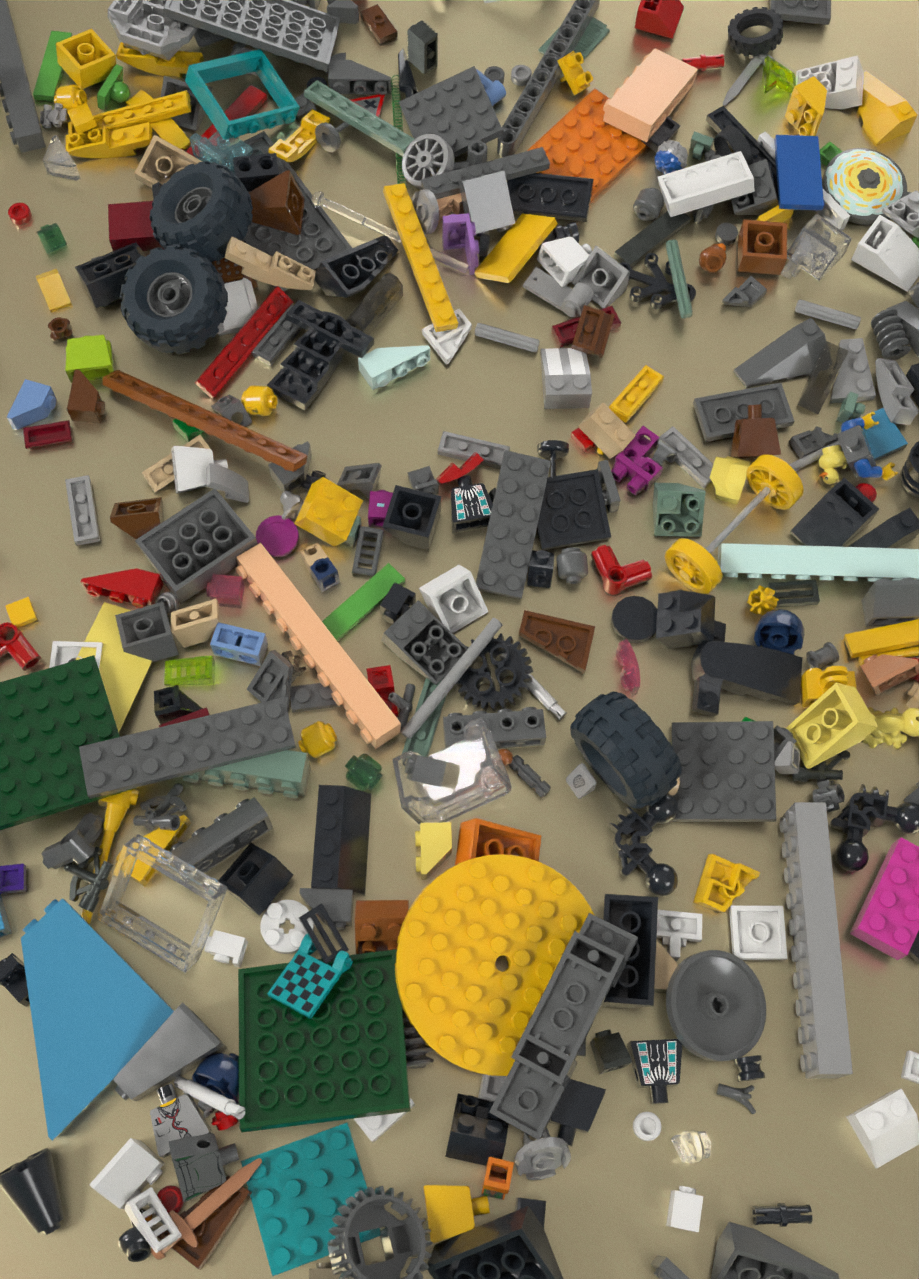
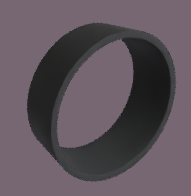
(736, 140)

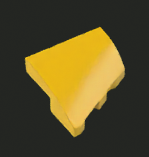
(722, 883)

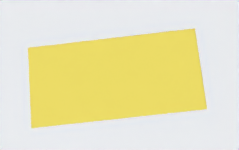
(119, 670)

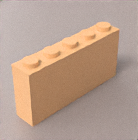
(649, 95)

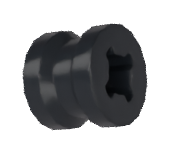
(749, 1068)

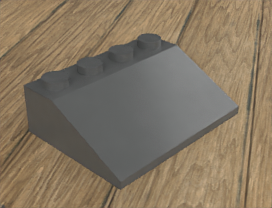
(196, 545)

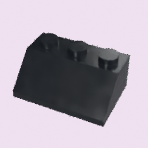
(106, 274)

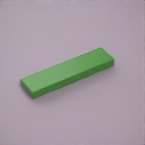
(50, 71)
(362, 602)

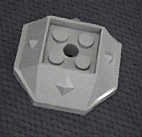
(144, 29)

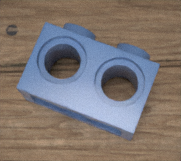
(239, 644)

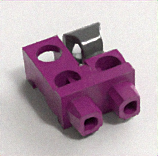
(636, 464)

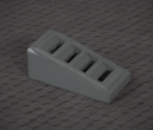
(373, 533)

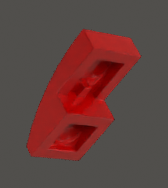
(453, 472)
(382, 682)

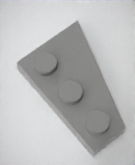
(853, 374)

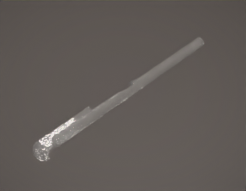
(318, 199)

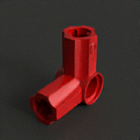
(610, 568)
(18, 647)

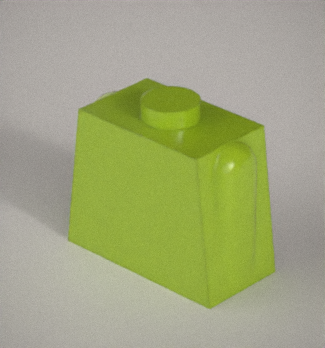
(89, 355)

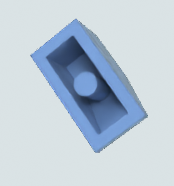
(31, 404)

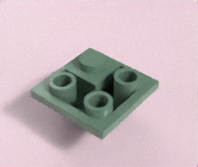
(678, 510)

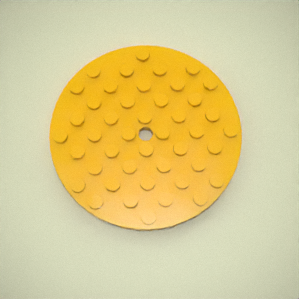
(451, 949)

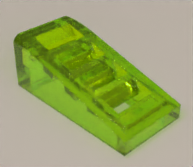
(197, 679)

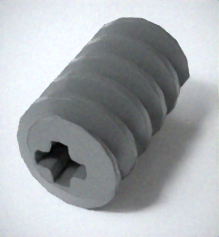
(890, 334)
(415, 1047)

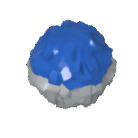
(670, 157)

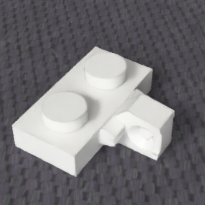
(677, 928)

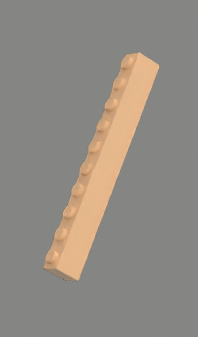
(318, 646)

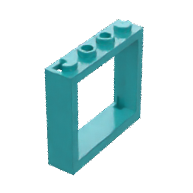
(233, 66)

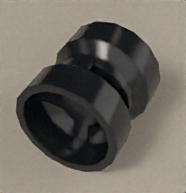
(570, 230)

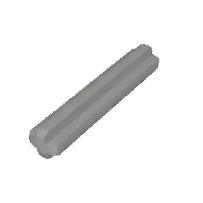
(827, 314)
(507, 337)

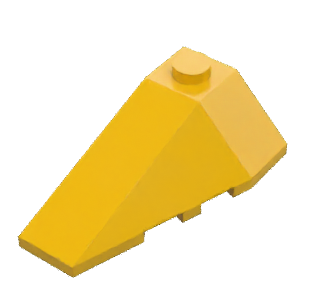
(884, 112)

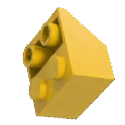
(807, 106)

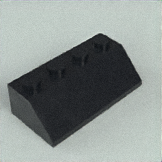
(341, 839)
(637, 979)

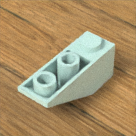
(391, 362)

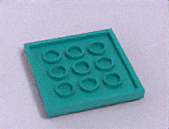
(300, 1193)

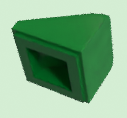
(186, 431)

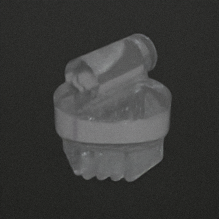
(692, 1146)

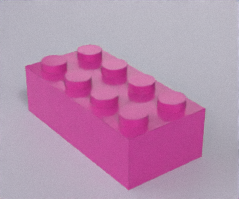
(892, 906)

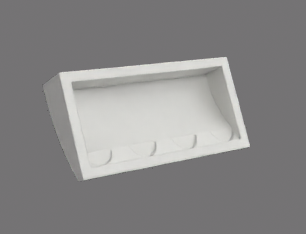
(706, 184)

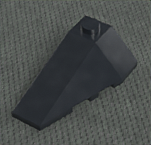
(355, 268)

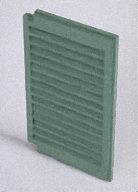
(590, 39)

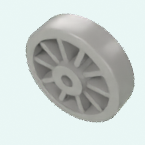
(424, 156)

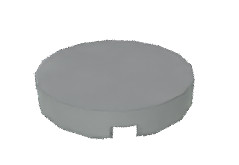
(426, 210)

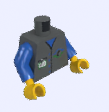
(857, 449)

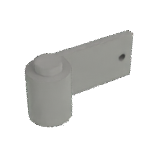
(564, 298)

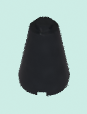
(35, 1191)

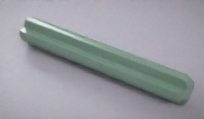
(679, 279)

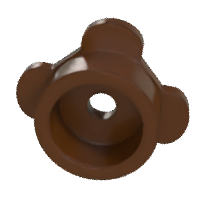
(59, 323)

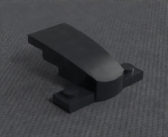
(316, 353)
(742, 671)

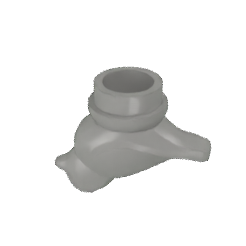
(291, 505)

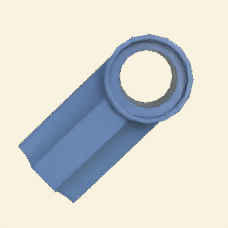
(494, 90)

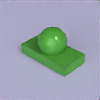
(113, 88)

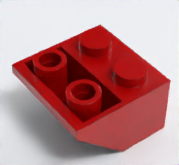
(659, 16)

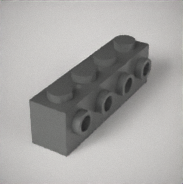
(507, 727)

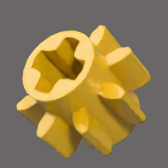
(762, 600)

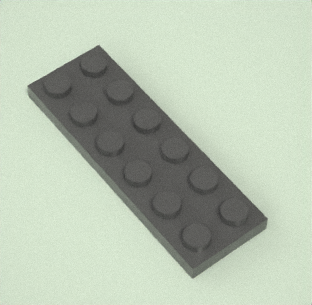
(512, 524)

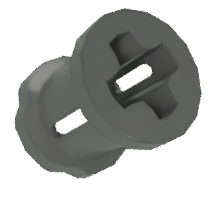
(823, 656)

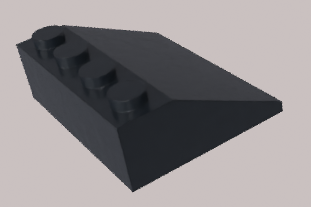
(500, 1249)

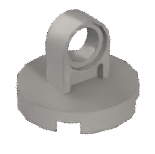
(542, 1156)

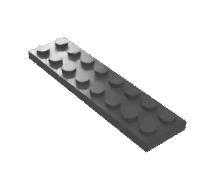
(186, 747)

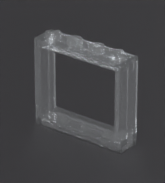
(145, 931)

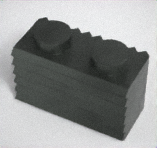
(422, 47)

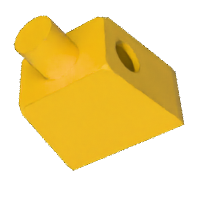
(452, 1210)

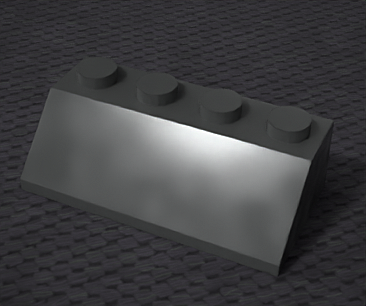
(225, 836)

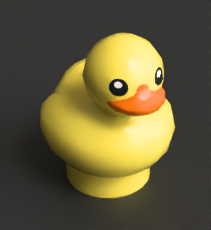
(832, 458)

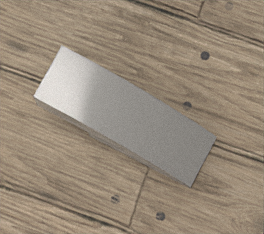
(895, 392)

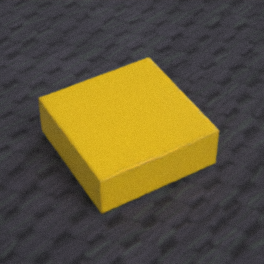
(21, 612)

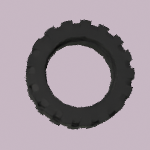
(751, 18)

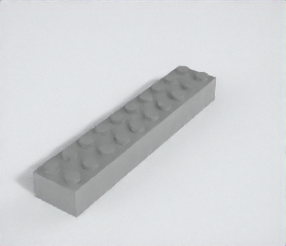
(815, 942)

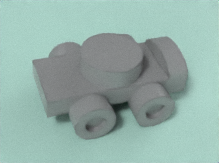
(53, 117)

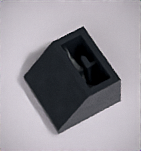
(476, 1131)

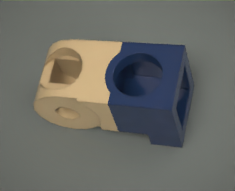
(320, 567)

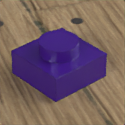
(12, 878)

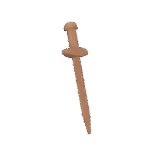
(207, 1207)

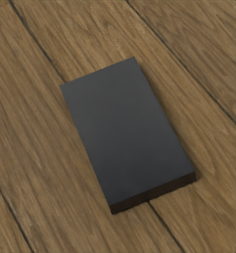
(551, 196)

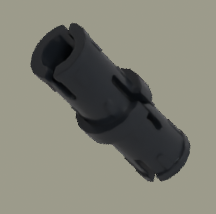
(782, 1214)

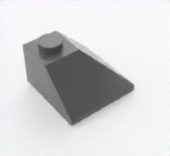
(147, 632)

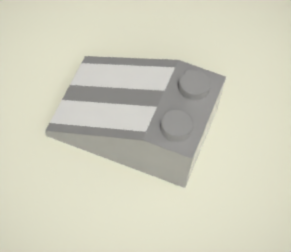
(565, 379)

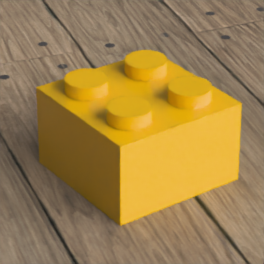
(85, 58)
(328, 512)

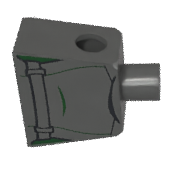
(200, 1163)

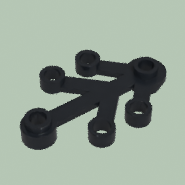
(656, 284)

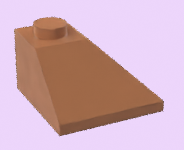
(888, 671)

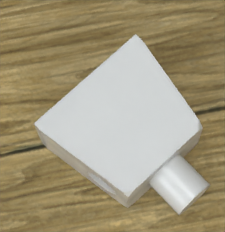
(563, 258)
(191, 466)

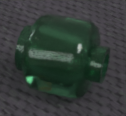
(363, 772)

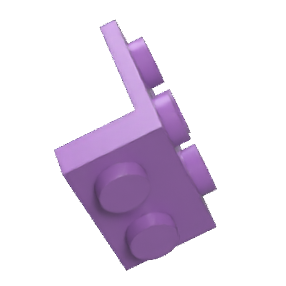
(459, 233)

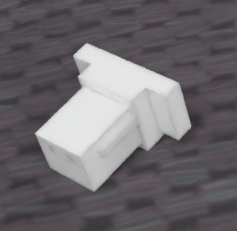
(205, 1108)

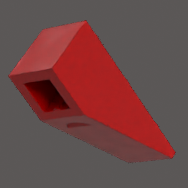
(130, 586)

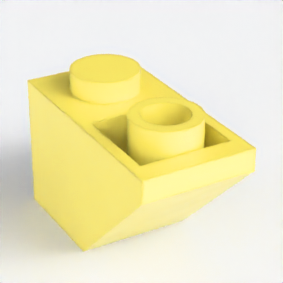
(435, 846)

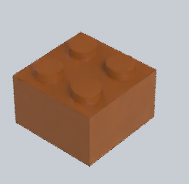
(762, 247)

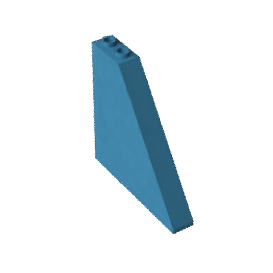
(85, 1011)

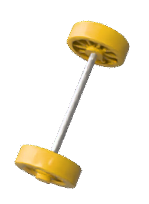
(774, 484)

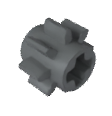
(829, 793)

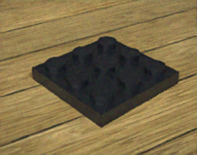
(572, 511)

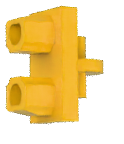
(573, 72)

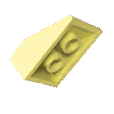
(831, 725)

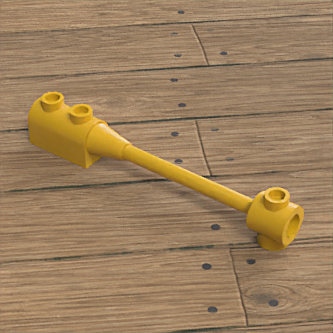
(117, 806)

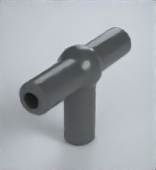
(404, 704)

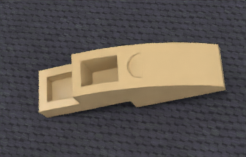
(271, 270)

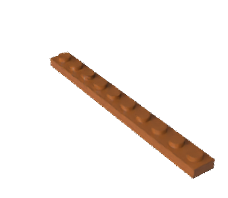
(205, 420)

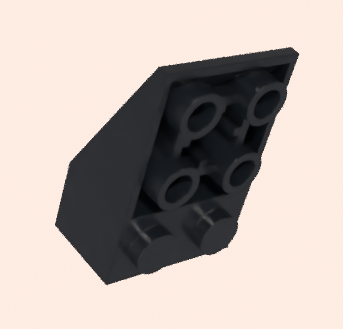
(836, 517)

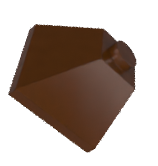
(137, 516)

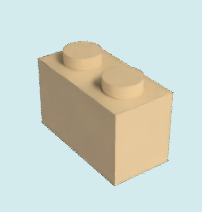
(606, 430)

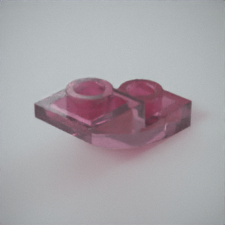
(630, 674)

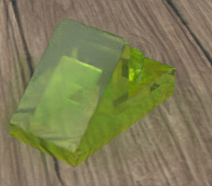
(777, 75)

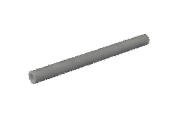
(451, 678)

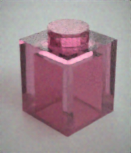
(227, 590)

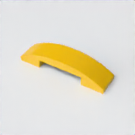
(165, 128)
(301, 140)

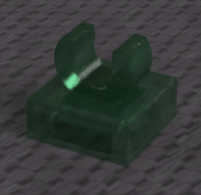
(51, 237)

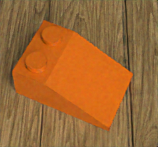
(486, 838)

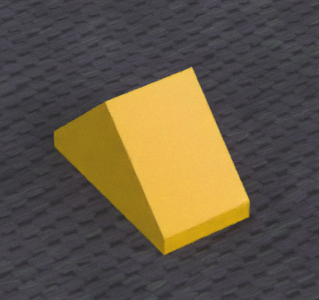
(53, 290)

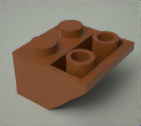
(378, 924)

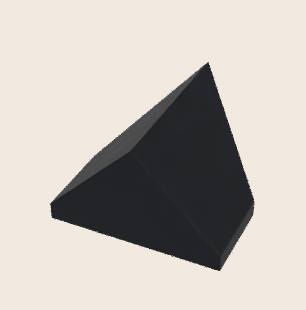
(172, 703)

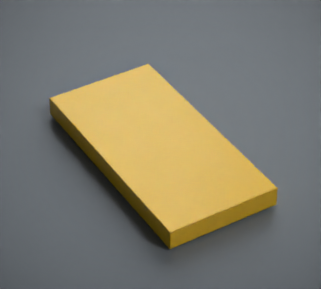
(515, 248)

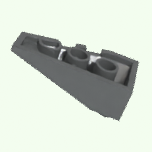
(785, 357)
(753, 1255)

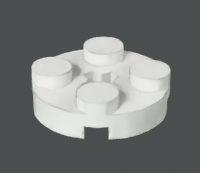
(275, 916)

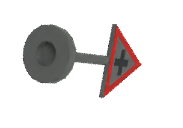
(329, 136)

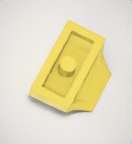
(729, 478)

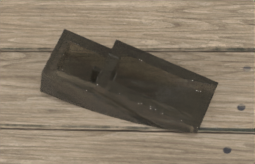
(822, 377)

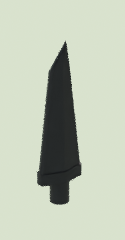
(406, 80)

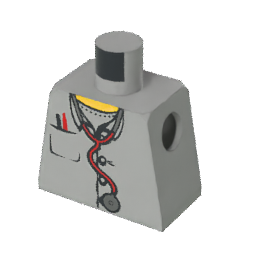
(176, 1119)

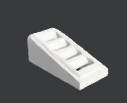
(150, 1198)

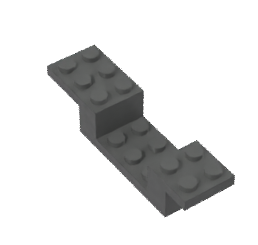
(561, 1024)

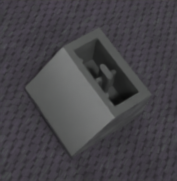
(765, 192)
(891, 602)

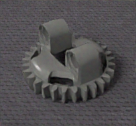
(399, 1238)

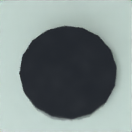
(634, 619)

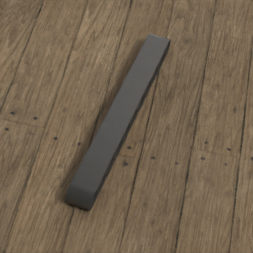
(545, 76)

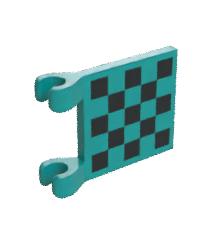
(307, 979)

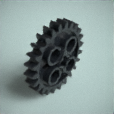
(514, 664)

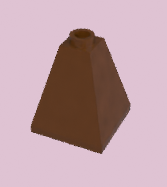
(279, 204)

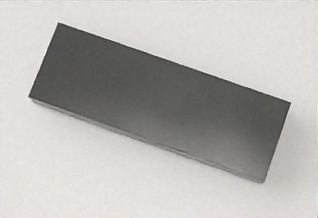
(276, 340)

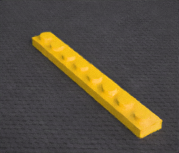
(420, 258)

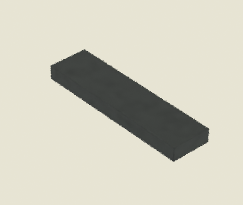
(651, 238)

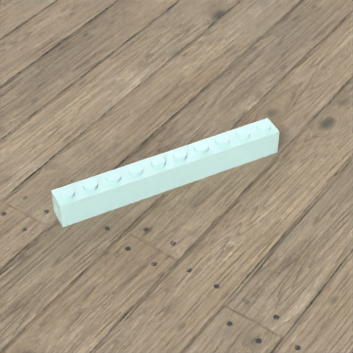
(817, 560)

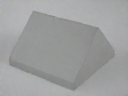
(604, 277)

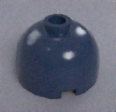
(780, 631)
(220, 1074)

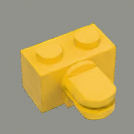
(816, 682)

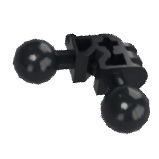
(852, 853)
(660, 877)

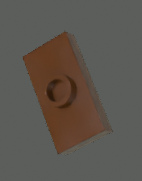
(378, 24)

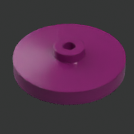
(277, 535)

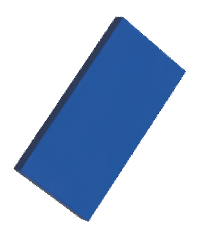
(798, 172)

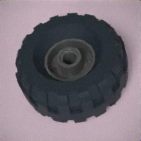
(201, 210)
(174, 299)
(626, 749)

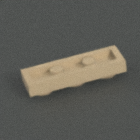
(162, 472)

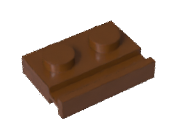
(592, 331)

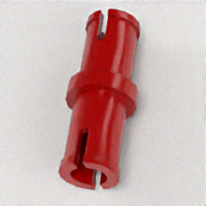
(705, 62)

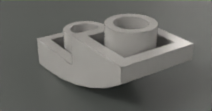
(229, 481)

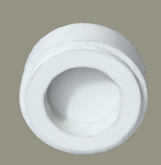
(647, 1126)

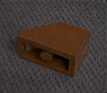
(84, 400)

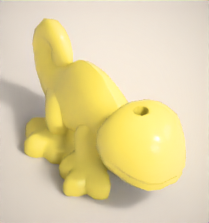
(890, 725)

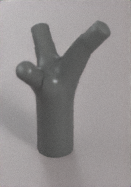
(738, 1094)

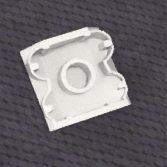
(239, 307)

